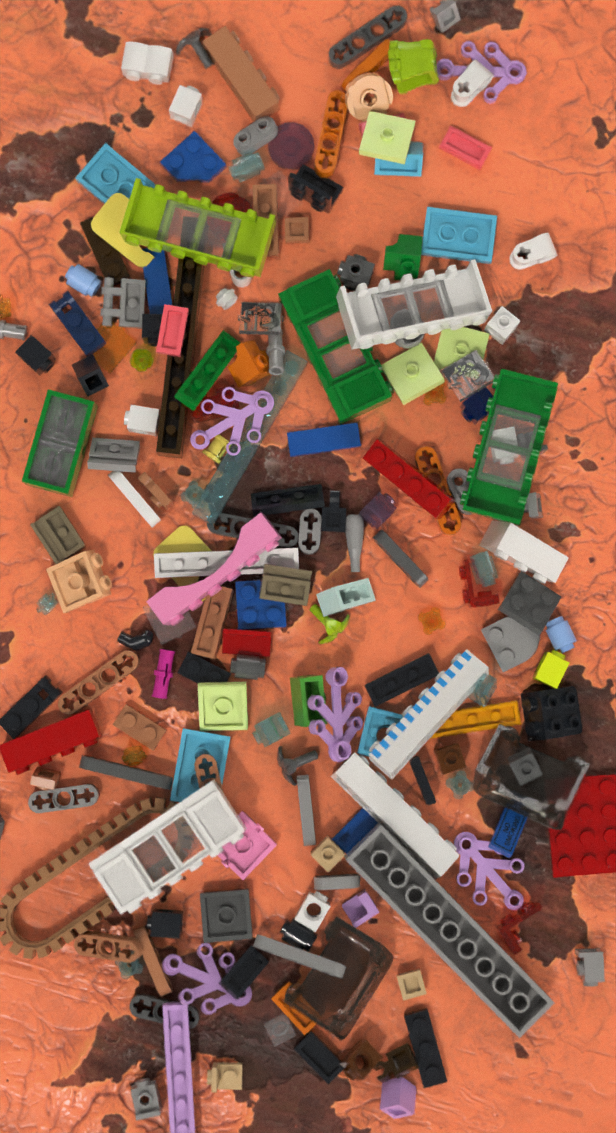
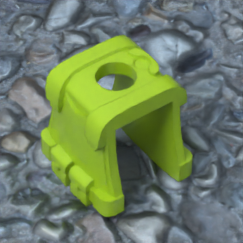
(412, 64)

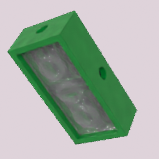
(59, 443)

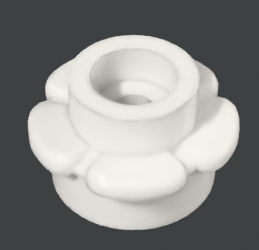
(226, 298)

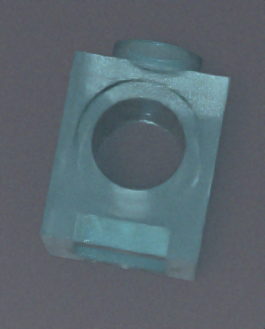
(270, 730)

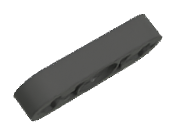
(400, 558)
(159, 1001)

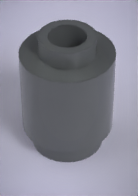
(248, 667)

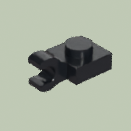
(333, 517)

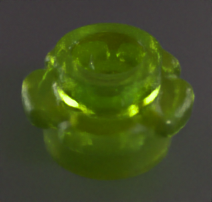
(141, 353)

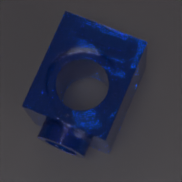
(474, 407)

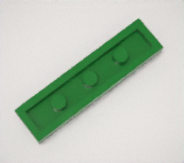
(207, 371)

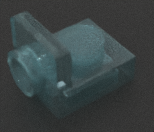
(484, 690)

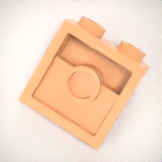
(79, 580)

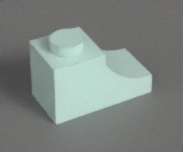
(345, 597)

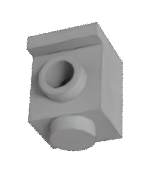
(590, 966)
(148, 1088)

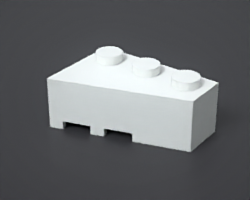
(524, 551)

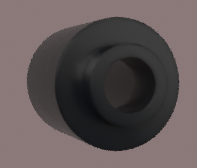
(298, 935)

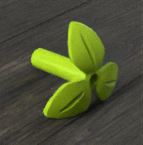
(332, 626)

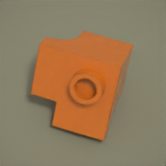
(249, 365)

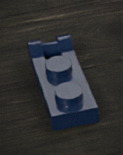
(78, 324)

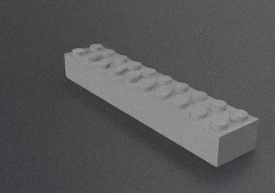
(449, 930)

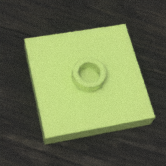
(387, 137)
(457, 344)
(412, 373)
(222, 706)

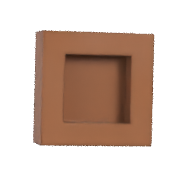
(296, 230)
(45, 778)

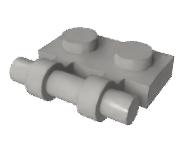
(131, 302)

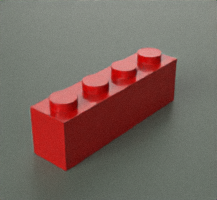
(409, 479)
(49, 741)

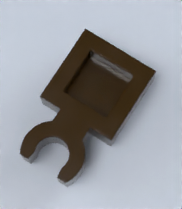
(400, 1062)

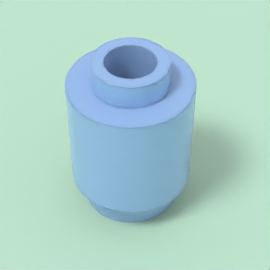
(83, 280)
(560, 634)

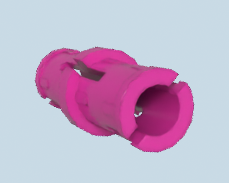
(163, 673)

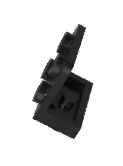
(316, 190)
(551, 713)

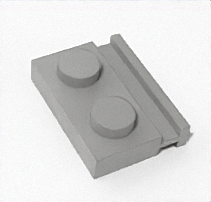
(113, 455)

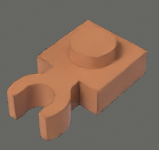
(158, 496)

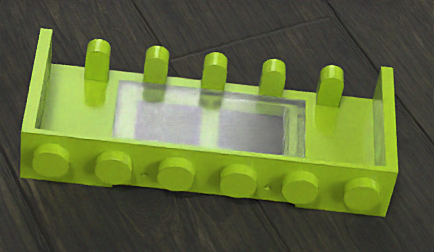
(197, 229)

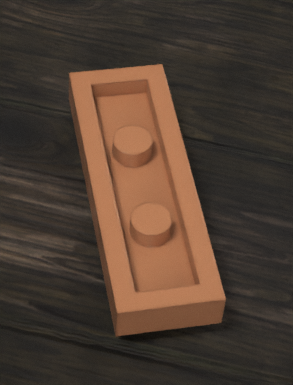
(265, 204)
(212, 623)

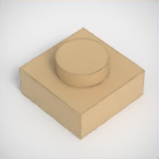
(411, 984)

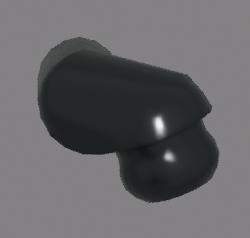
(137, 642)

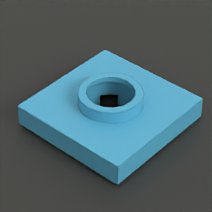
(374, 721)

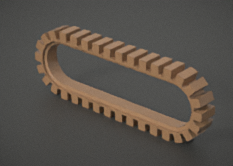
(46, 873)

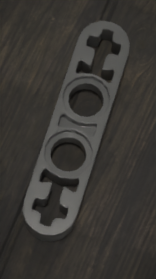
(369, 39)
(222, 530)
(126, 772)

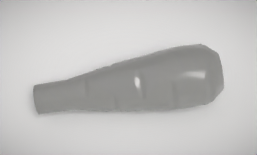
(354, 534)

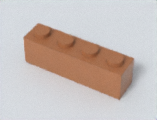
(240, 74)

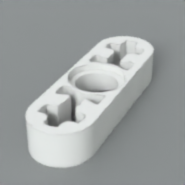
(134, 497)

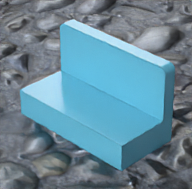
(412, 166)

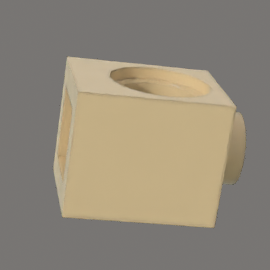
(327, 853)

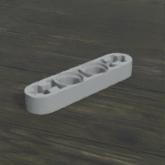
(299, 956)

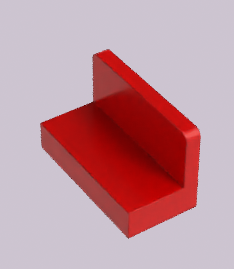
(246, 642)

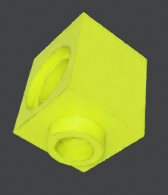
(551, 669)

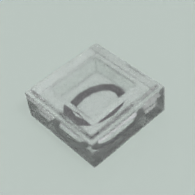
(279, 1029)

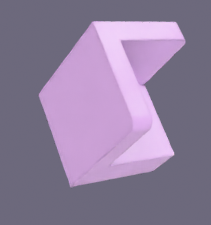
(360, 908)
(398, 1098)

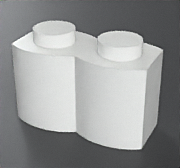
(147, 62)

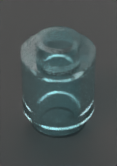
(246, 167)
(483, 569)

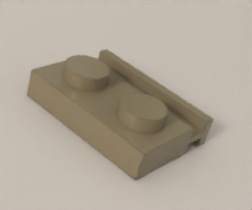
(58, 535)
(285, 584)

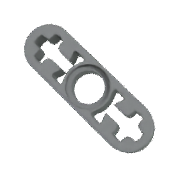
(80, 790)
(306, 810)

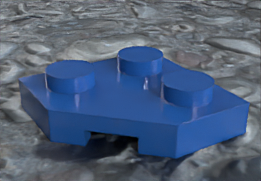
(193, 161)
(255, 612)

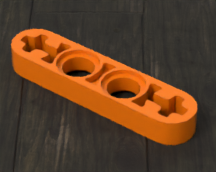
(329, 133)
(443, 484)

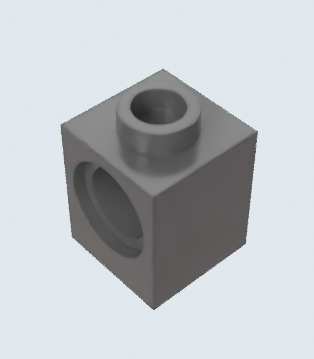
(525, 766)

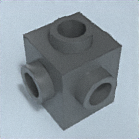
(358, 264)

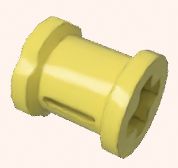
(216, 448)

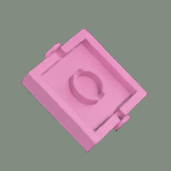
(249, 851)

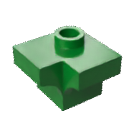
(404, 256)

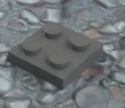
(529, 603)
(226, 915)

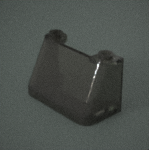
(541, 799)
(338, 1002)

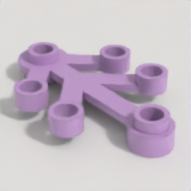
(504, 71)
(235, 417)
(338, 744)
(484, 868)
(210, 980)

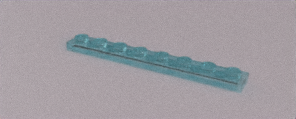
(233, 467)

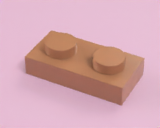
(139, 727)

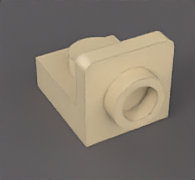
(225, 1076)

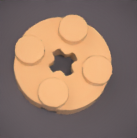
(364, 84)

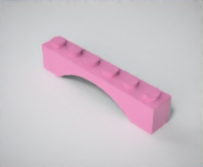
(254, 539)

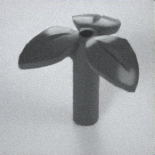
(193, 39)
(290, 765)

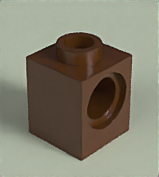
(449, 758)
(369, 1056)

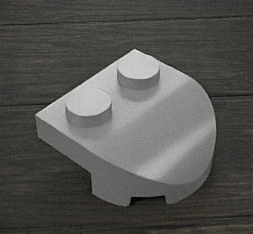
(510, 642)

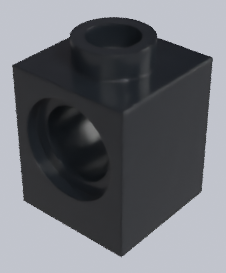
(36, 355)
(165, 923)

